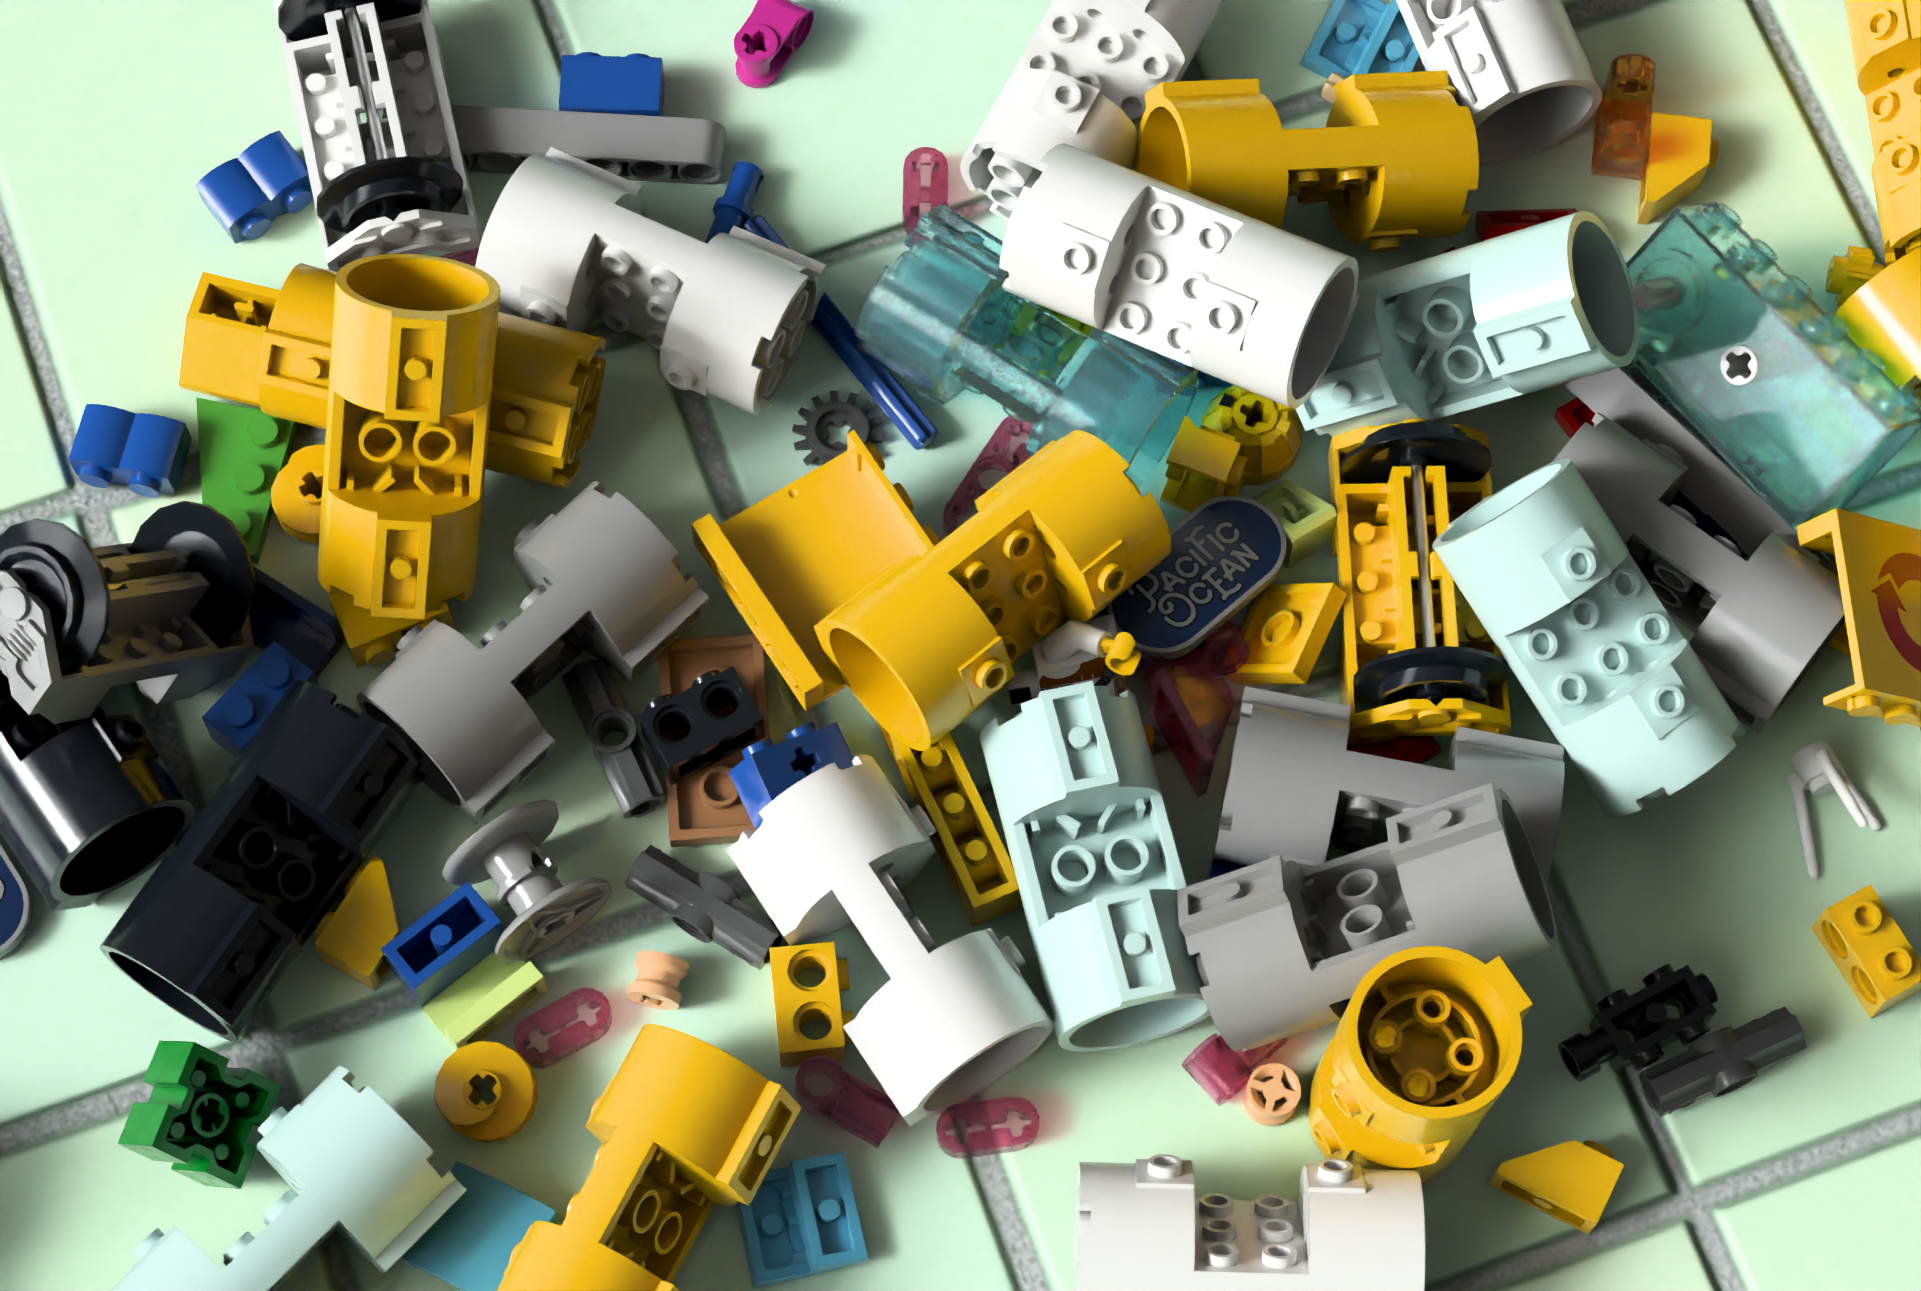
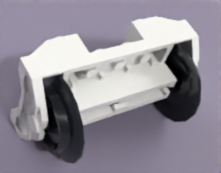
(387, 180)

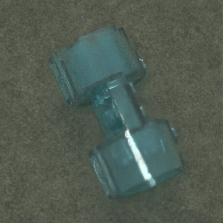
(954, 327)

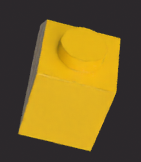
(1677, 162)
(1562, 1181)

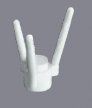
(1822, 773)

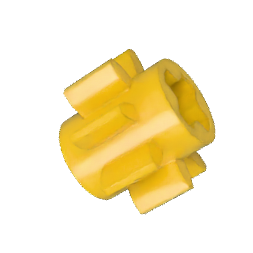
(1850, 272)

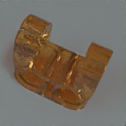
(1624, 119)

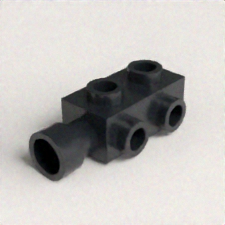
(1646, 1019)

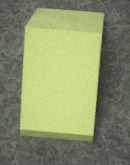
(1303, 516)

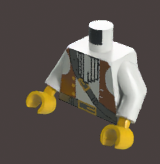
(1079, 655)

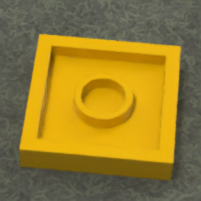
(1287, 632)

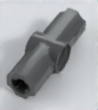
(626, 764)
(704, 906)
(1722, 1061)

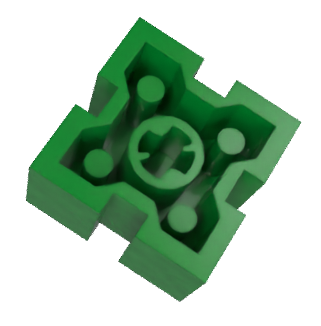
(199, 1114)

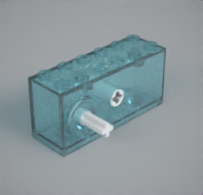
(1763, 365)

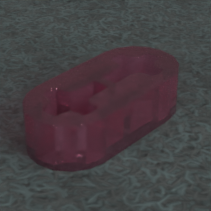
(914, 193)
(556, 1017)
(989, 1140)

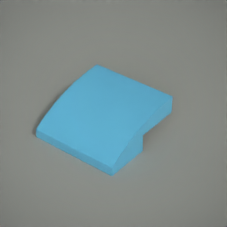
(1361, 40)
(802, 1221)
(478, 1233)

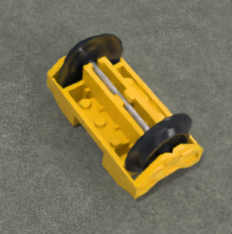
(1399, 644)

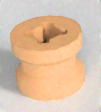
(658, 980)
(1276, 1084)

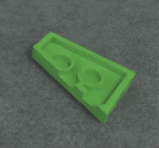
(239, 463)

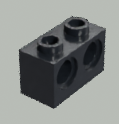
(710, 736)

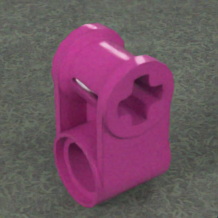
(770, 40)

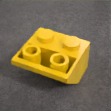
(225, 338)

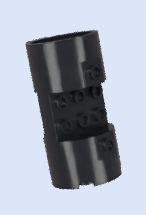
(85, 801)
(264, 860)

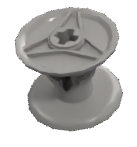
(526, 881)

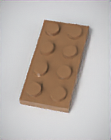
(706, 804)

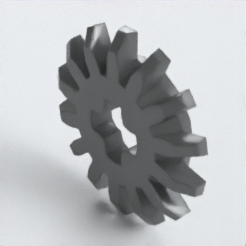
(837, 414)

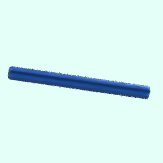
(871, 373)

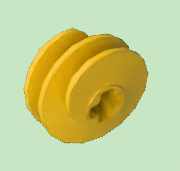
(294, 493)
(458, 1092)

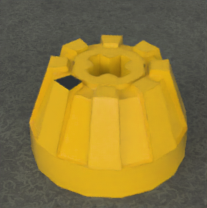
(1267, 432)

